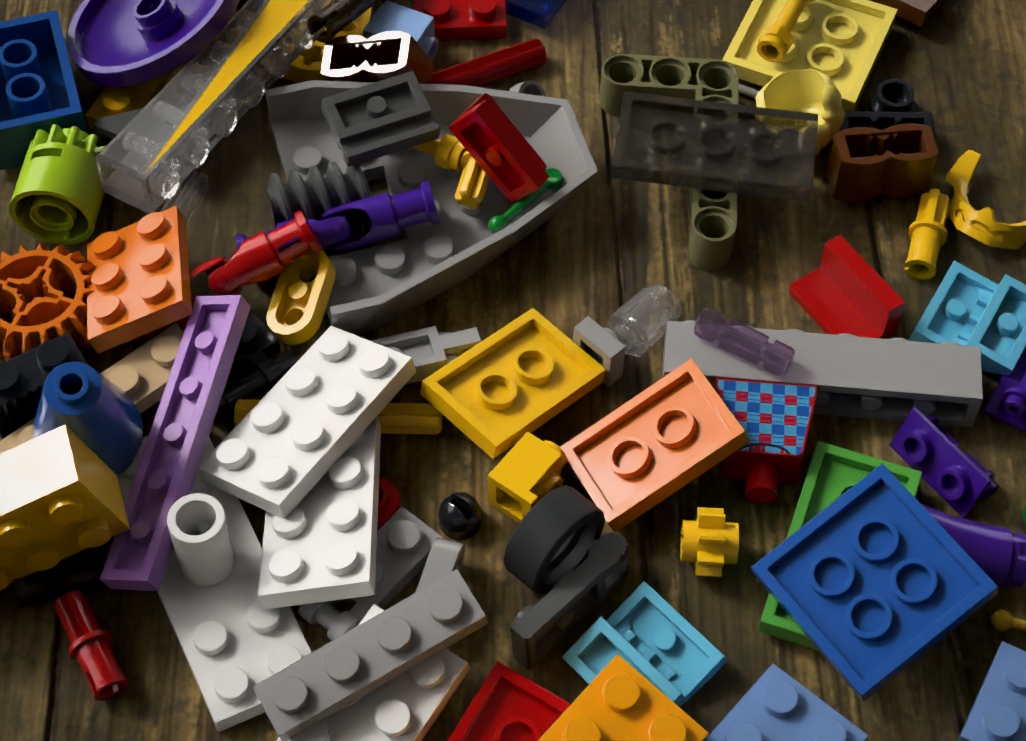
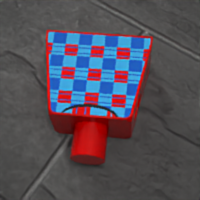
(778, 427)

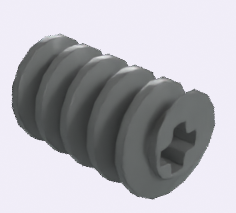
(316, 193)

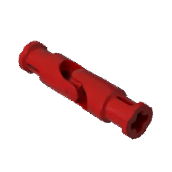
(253, 262)

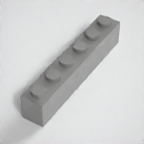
(851, 372)

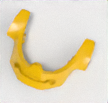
(979, 223)

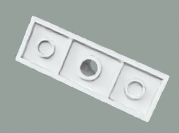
(216, 603)

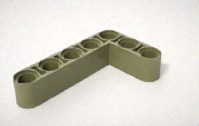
(710, 211)

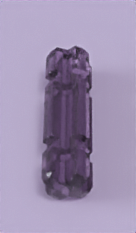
(744, 341)

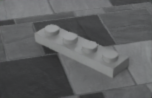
(370, 655)

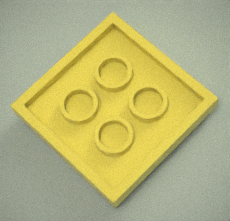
(828, 36)

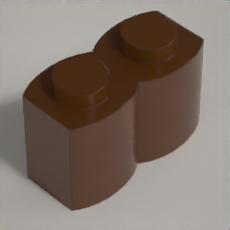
(375, 58)
(881, 162)

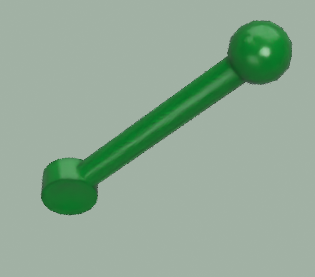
(500, 222)

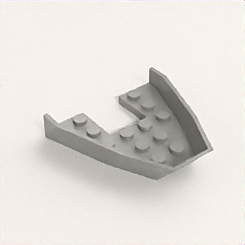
(398, 276)

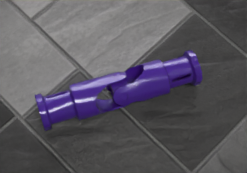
(387, 216)

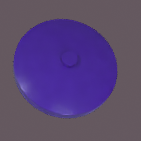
(142, 39)

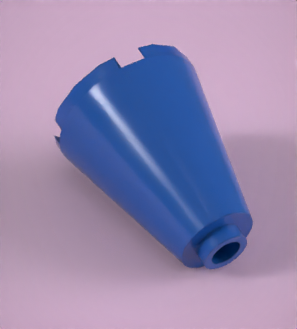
(94, 411)

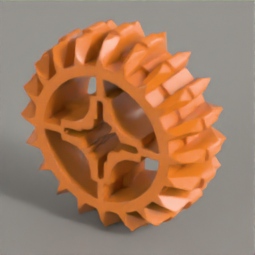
(34, 297)

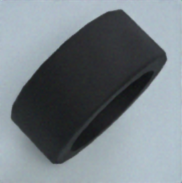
(553, 538)

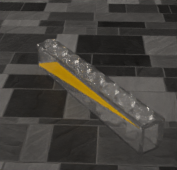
(205, 101)

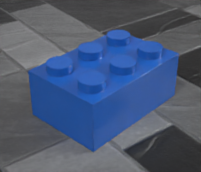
(34, 84)

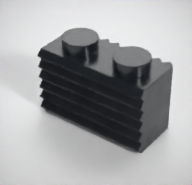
(24, 379)

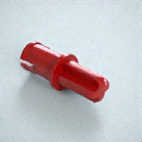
(90, 646)

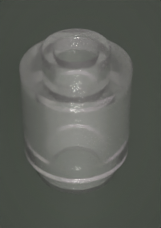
(644, 319)

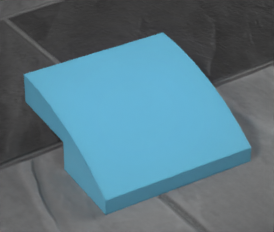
(977, 314)
(652, 641)

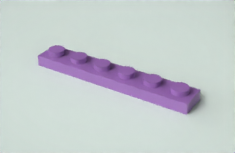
(176, 441)

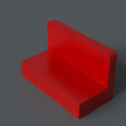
(500, 148)
(848, 295)

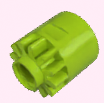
(59, 187)

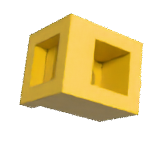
(525, 476)

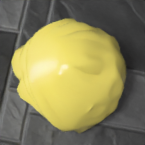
(808, 93)

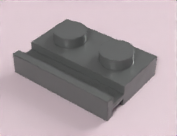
(380, 118)

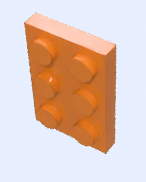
(138, 279)
(654, 445)

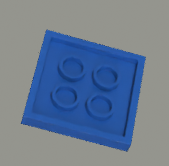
(874, 581)

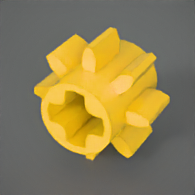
(709, 542)

